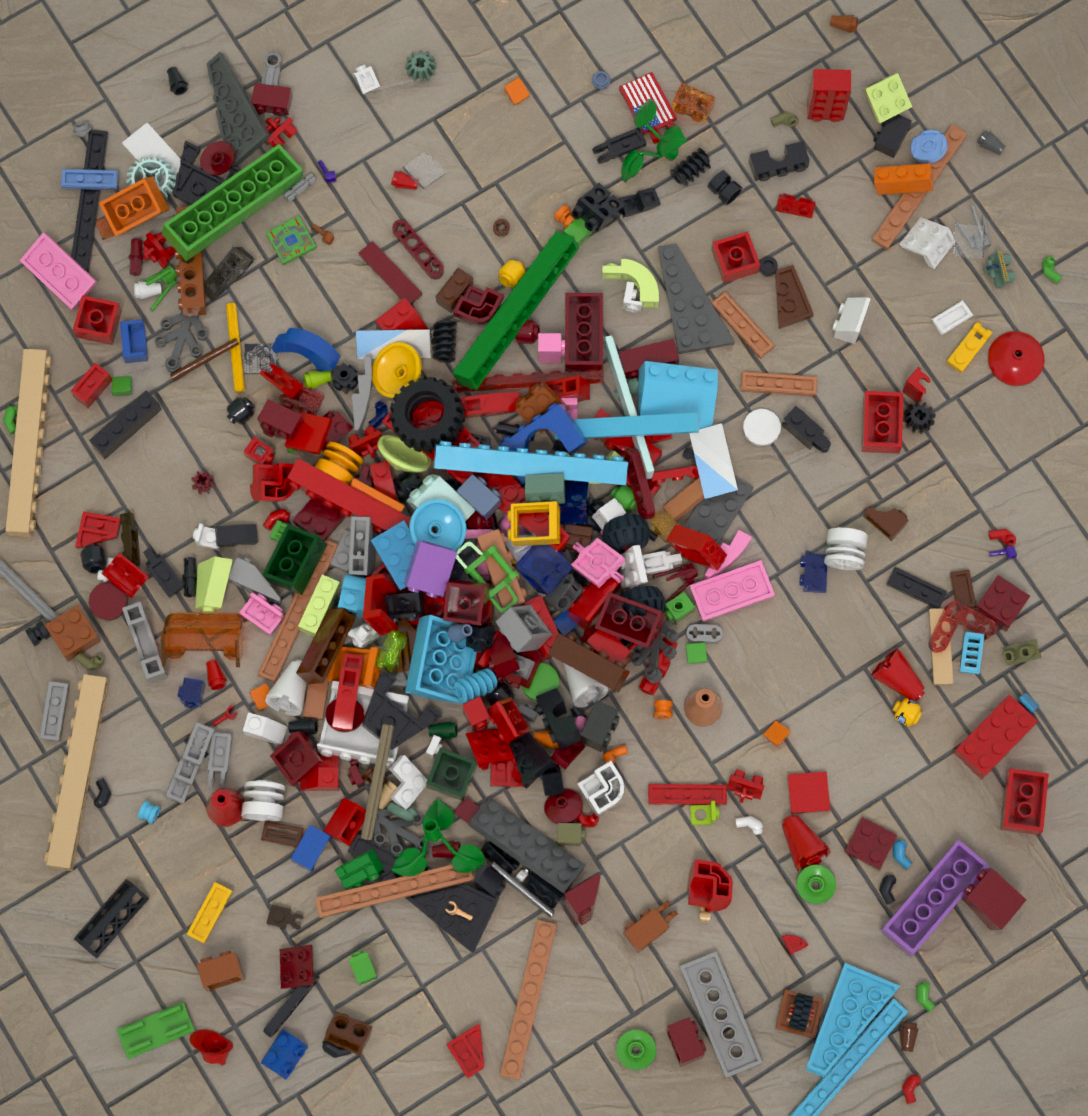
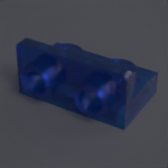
(814, 574)

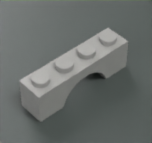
(144, 642)

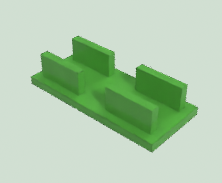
(155, 1030)

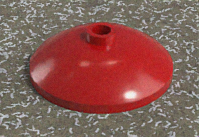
(1014, 369)

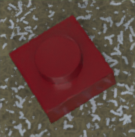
(355, 777)

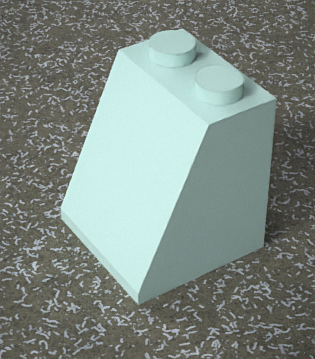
(436, 488)

